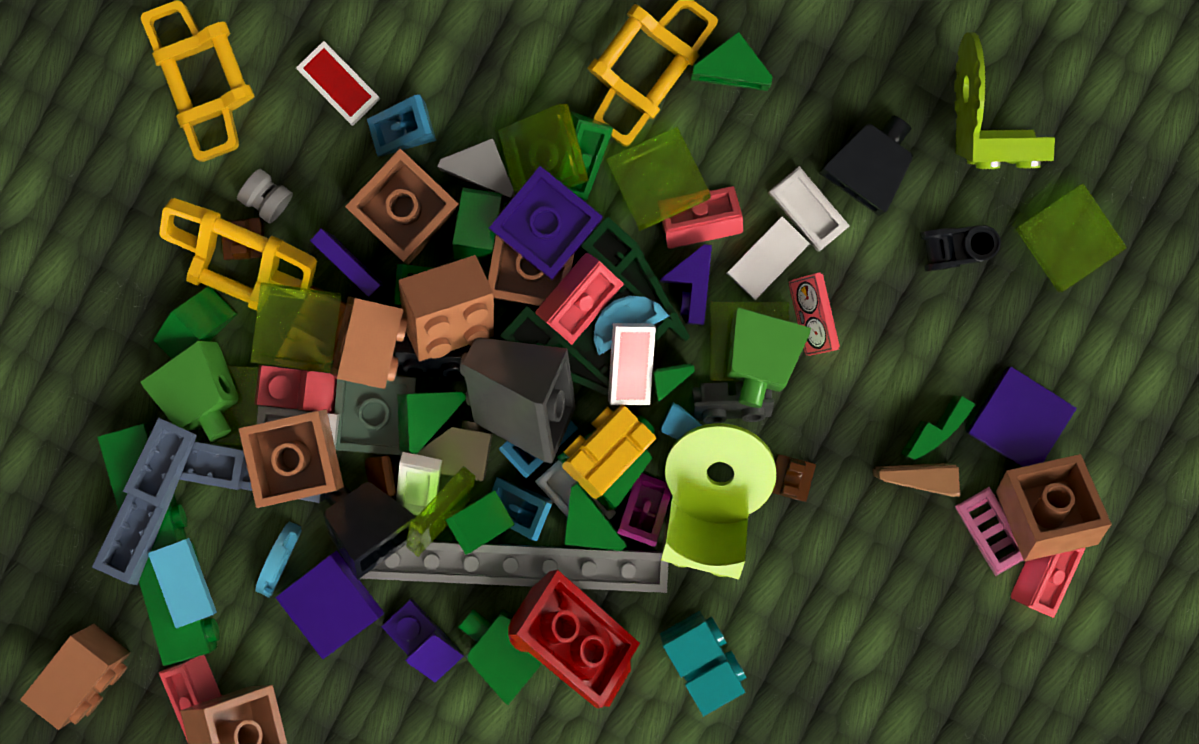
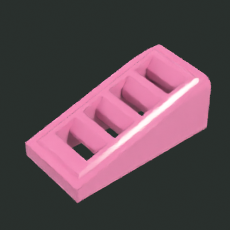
(987, 551)

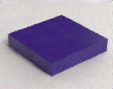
(545, 223)
(349, 264)
(1021, 419)
(329, 605)

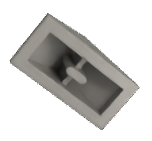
(480, 167)

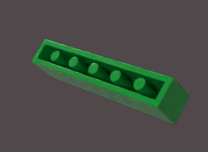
(198, 638)

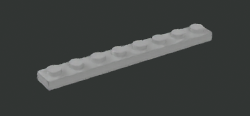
(527, 566)

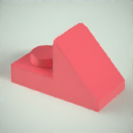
(295, 389)

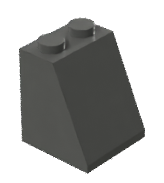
(520, 393)

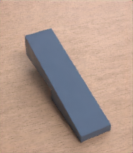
(222, 467)
(146, 502)

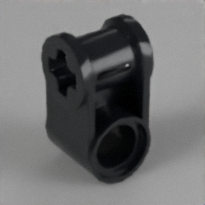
(951, 246)

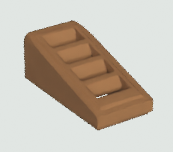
(934, 477)

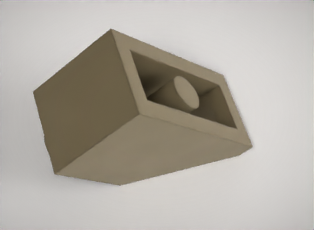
(461, 447)

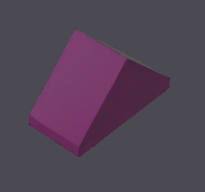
(644, 510)

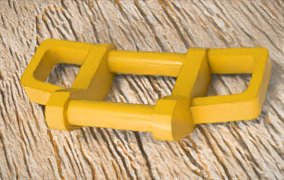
(683, 53)
(166, 57)
(205, 243)

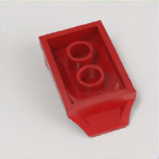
(573, 638)

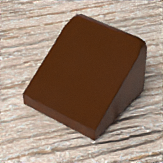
(382, 473)

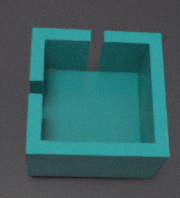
(698, 657)

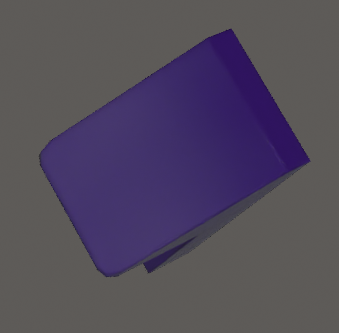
(693, 272)
(422, 641)

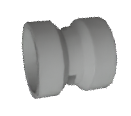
(264, 196)

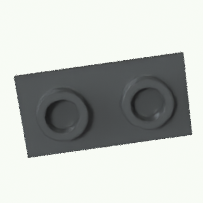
(716, 405)

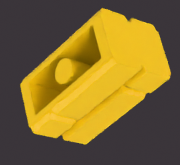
(607, 451)

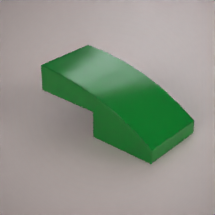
(928, 437)

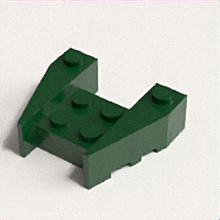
(627, 262)

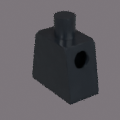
(872, 164)
(366, 526)

